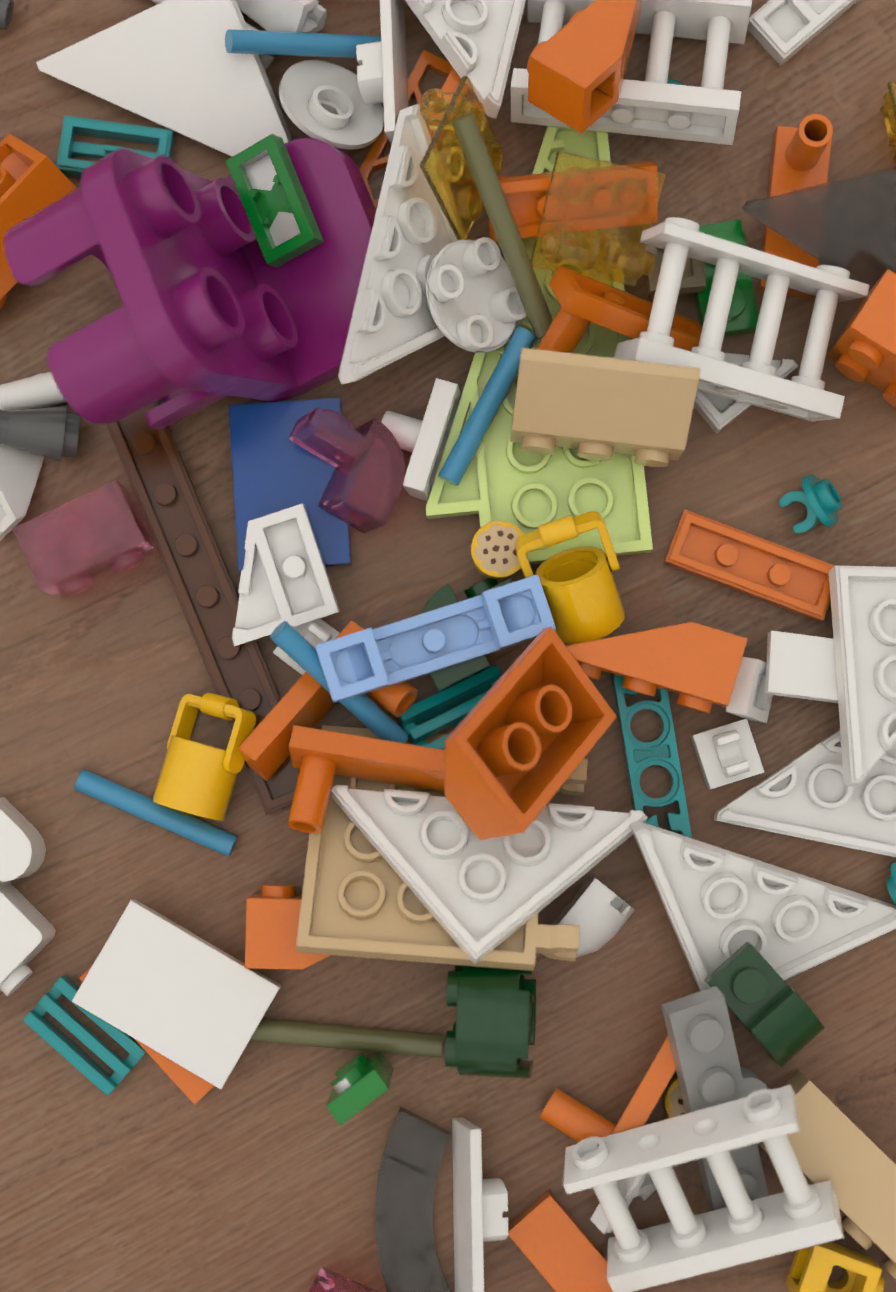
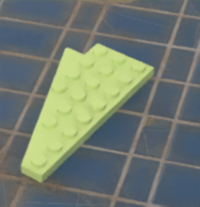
(535, 487)

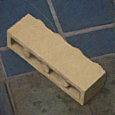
(859, 1171)

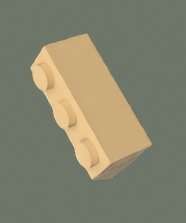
(603, 406)

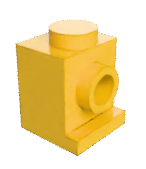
(814, 1265)

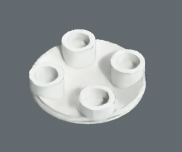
(473, 295)

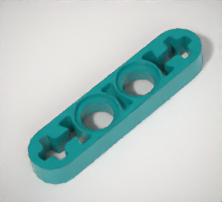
(660, 752)

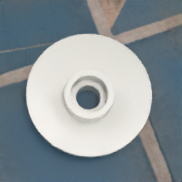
(328, 105)

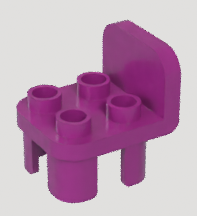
(194, 285)

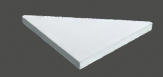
(475, 40)
(178, 73)
(407, 233)
(865, 664)
(813, 804)
(488, 885)
(730, 899)

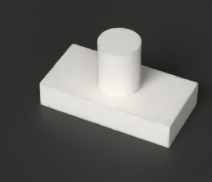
(425, 437)

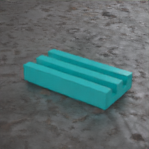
(110, 130)
(444, 701)
(70, 1051)

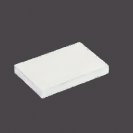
(176, 993)

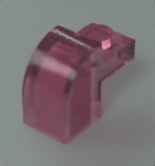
(366, 465)

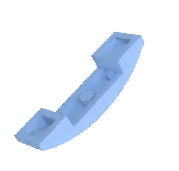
(434, 639)

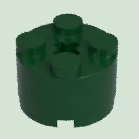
(491, 1022)

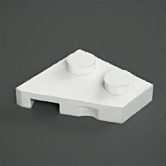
(281, 576)

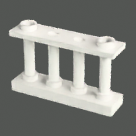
(653, 105)
(756, 378)
(714, 1239)

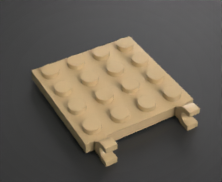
(365, 910)

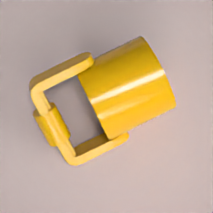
(577, 580)
(197, 775)

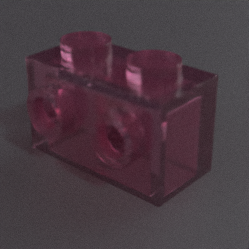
(84, 540)

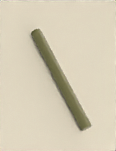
(503, 222)
(349, 1037)

